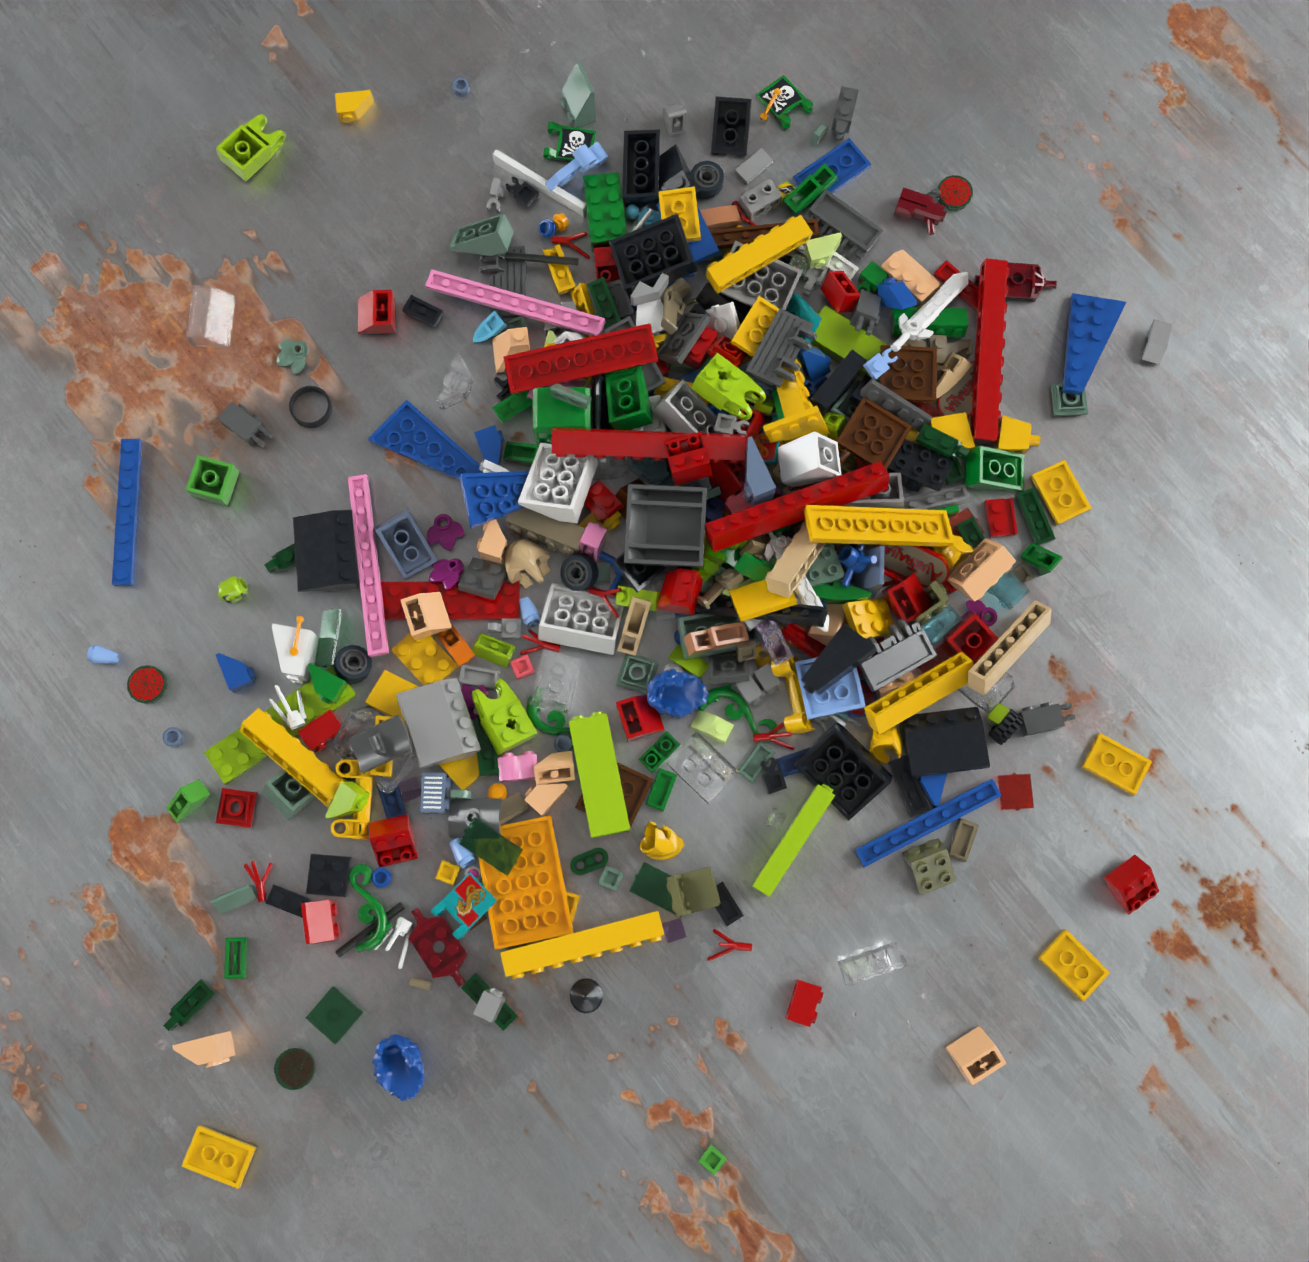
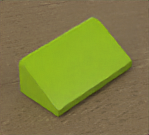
(493, 650)
(692, 666)

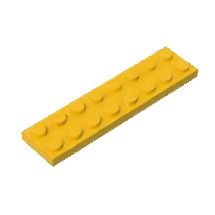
(878, 526)

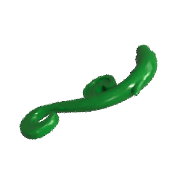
(732, 714)
(541, 726)
(364, 911)

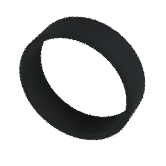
(301, 391)

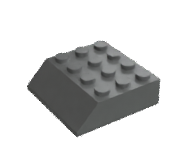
(665, 526)

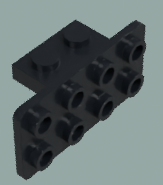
(920, 467)

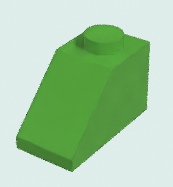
(187, 800)

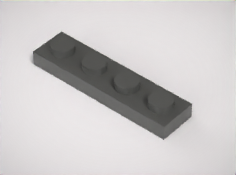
(895, 404)

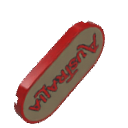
(959, 397)
(926, 563)

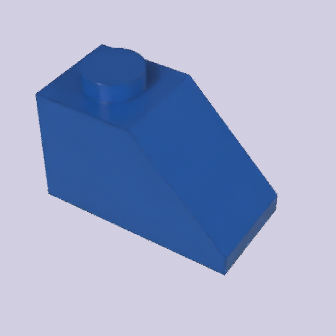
(895, 294)
(814, 363)
(236, 673)
(933, 787)

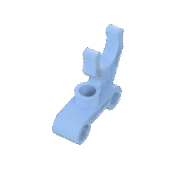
(584, 159)

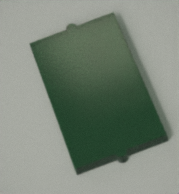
(328, 638)
(491, 846)
(652, 886)

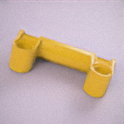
(798, 722)
(352, 824)

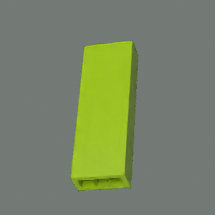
(838, 338)
(599, 775)
(793, 839)

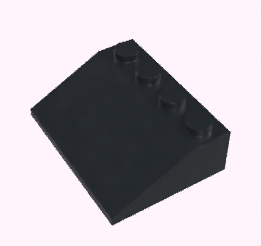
(653, 251)
(325, 551)
(945, 742)
(846, 768)

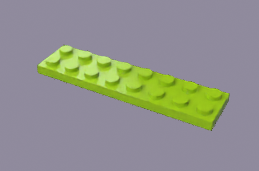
(238, 754)

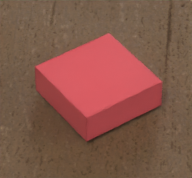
(522, 667)

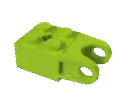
(249, 147)
(727, 387)
(500, 713)

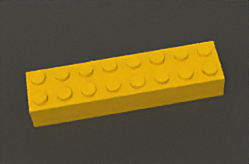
(582, 943)

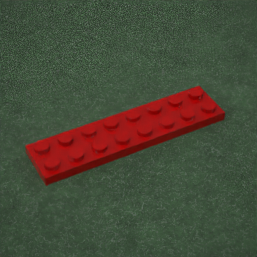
(581, 358)
(458, 603)

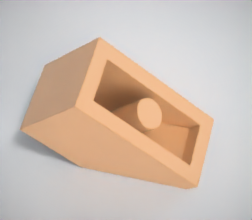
(555, 768)
(545, 796)

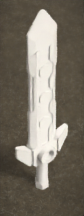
(916, 326)
(804, 590)

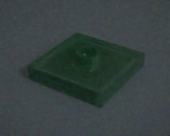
(334, 1015)

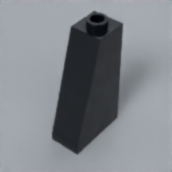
(838, 382)
(838, 659)

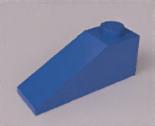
(490, 444)

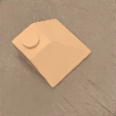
(509, 343)

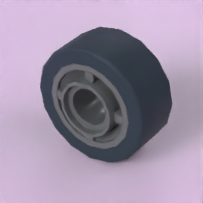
(708, 170)
(570, 575)
(355, 654)

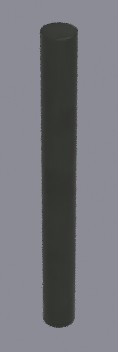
(542, 258)
(367, 931)

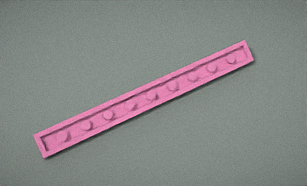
(515, 303)
(368, 566)

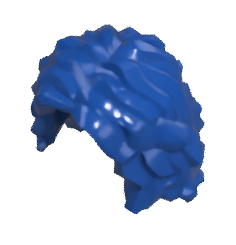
(676, 693)
(399, 1066)

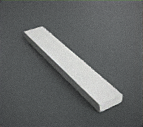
(538, 183)

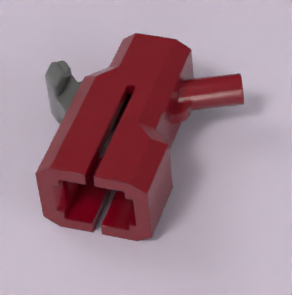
(921, 207)

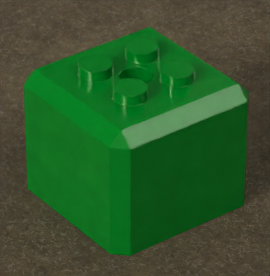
(555, 413)

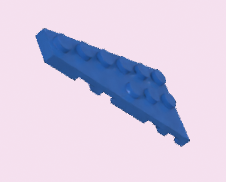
(1088, 332)
(420, 440)
(491, 494)

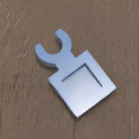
(879, 364)

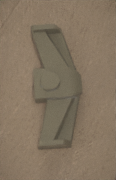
(673, 305)
(944, 349)
(726, 580)

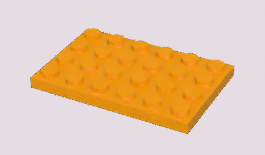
(533, 895)

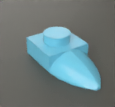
(489, 327)

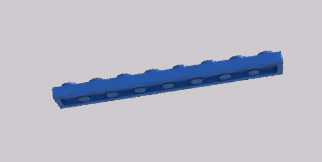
(127, 512)
(927, 823)

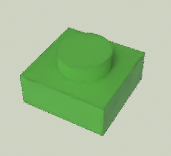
(712, 1159)

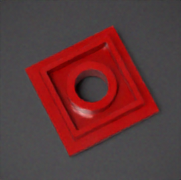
(727, 350)
(244, 816)

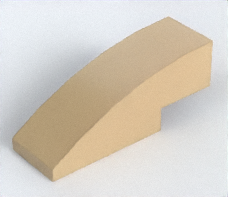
(951, 373)
(633, 626)

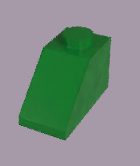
(326, 684)

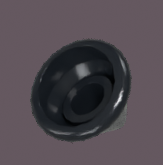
(586, 995)

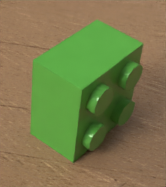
(212, 480)

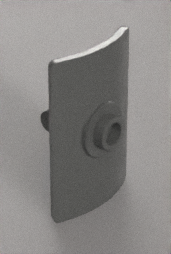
(381, 743)
(464, 810)

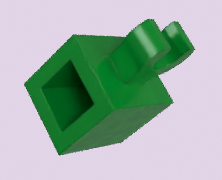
(871, 277)

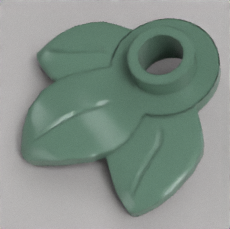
(290, 356)

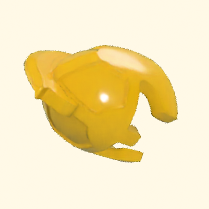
(955, 553)
(887, 740)
(660, 843)

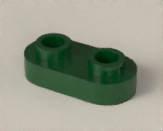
(589, 861)

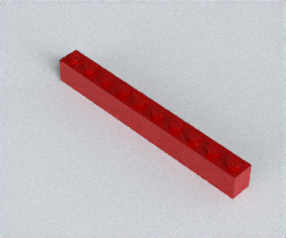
(988, 351)
(640, 444)
(790, 507)

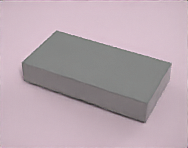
(754, 166)
(478, 676)

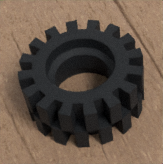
(1006, 728)

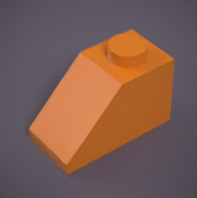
(456, 645)

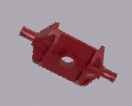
(1031, 283)
(424, 937)

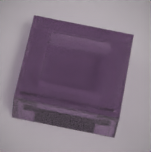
(410, 789)
(674, 930)

